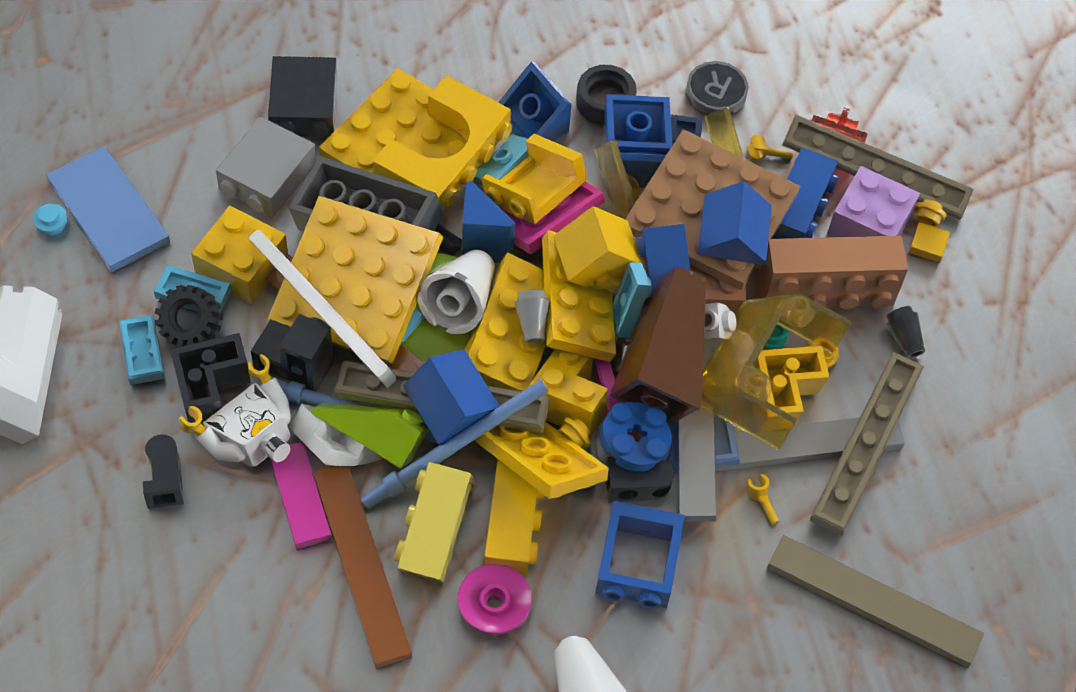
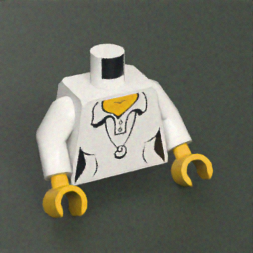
(248, 425)

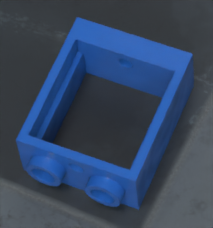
(647, 523)

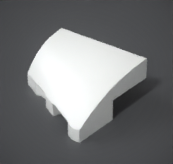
(328, 442)

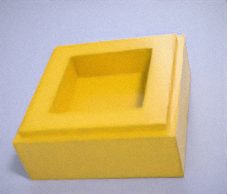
(929, 242)

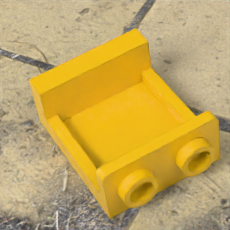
(538, 181)

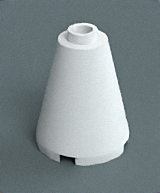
(458, 292)
(582, 668)

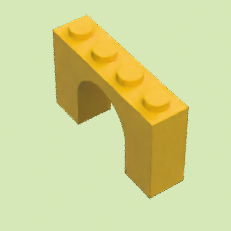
(469, 113)

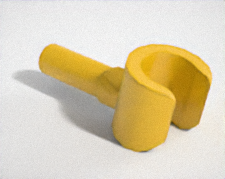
(759, 150)
(761, 494)

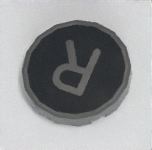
(717, 87)

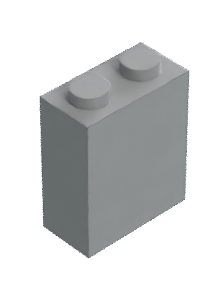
(266, 167)

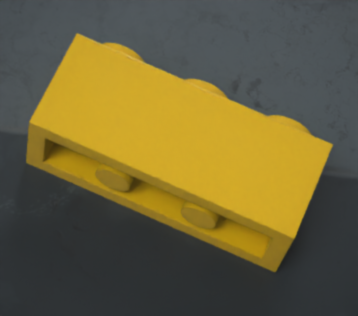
(513, 521)

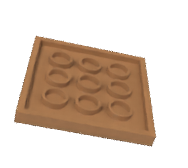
(678, 194)

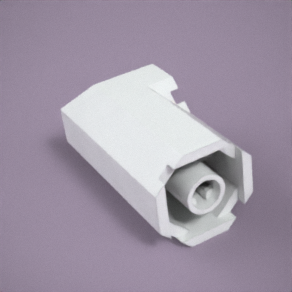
(27, 353)

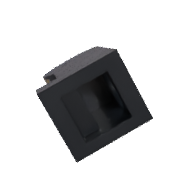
(164, 461)
(630, 485)

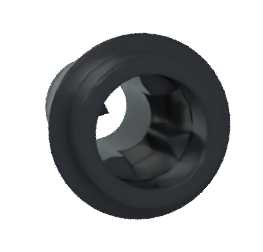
(906, 330)

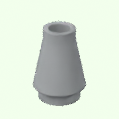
(532, 313)

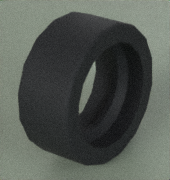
(601, 76)

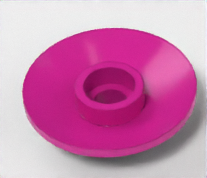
(494, 583)

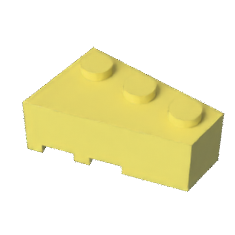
(434, 521)

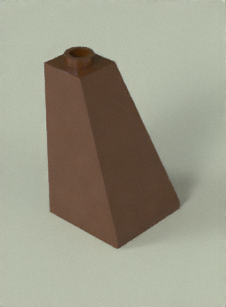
(668, 349)

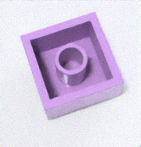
(873, 207)

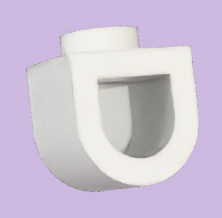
(719, 322)

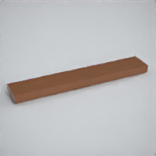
(362, 566)

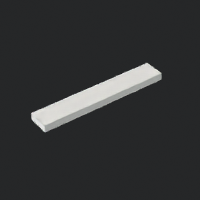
(323, 308)

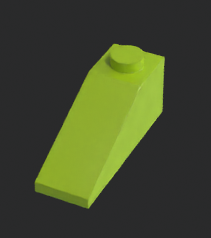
(384, 430)

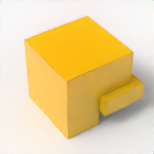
(597, 249)

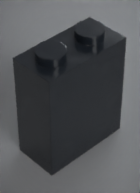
(304, 95)

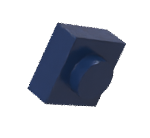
(690, 124)

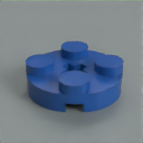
(641, 418)

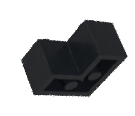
(296, 352)
(208, 368)

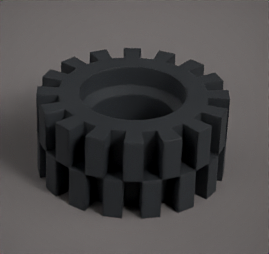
(171, 305)

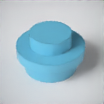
(50, 219)

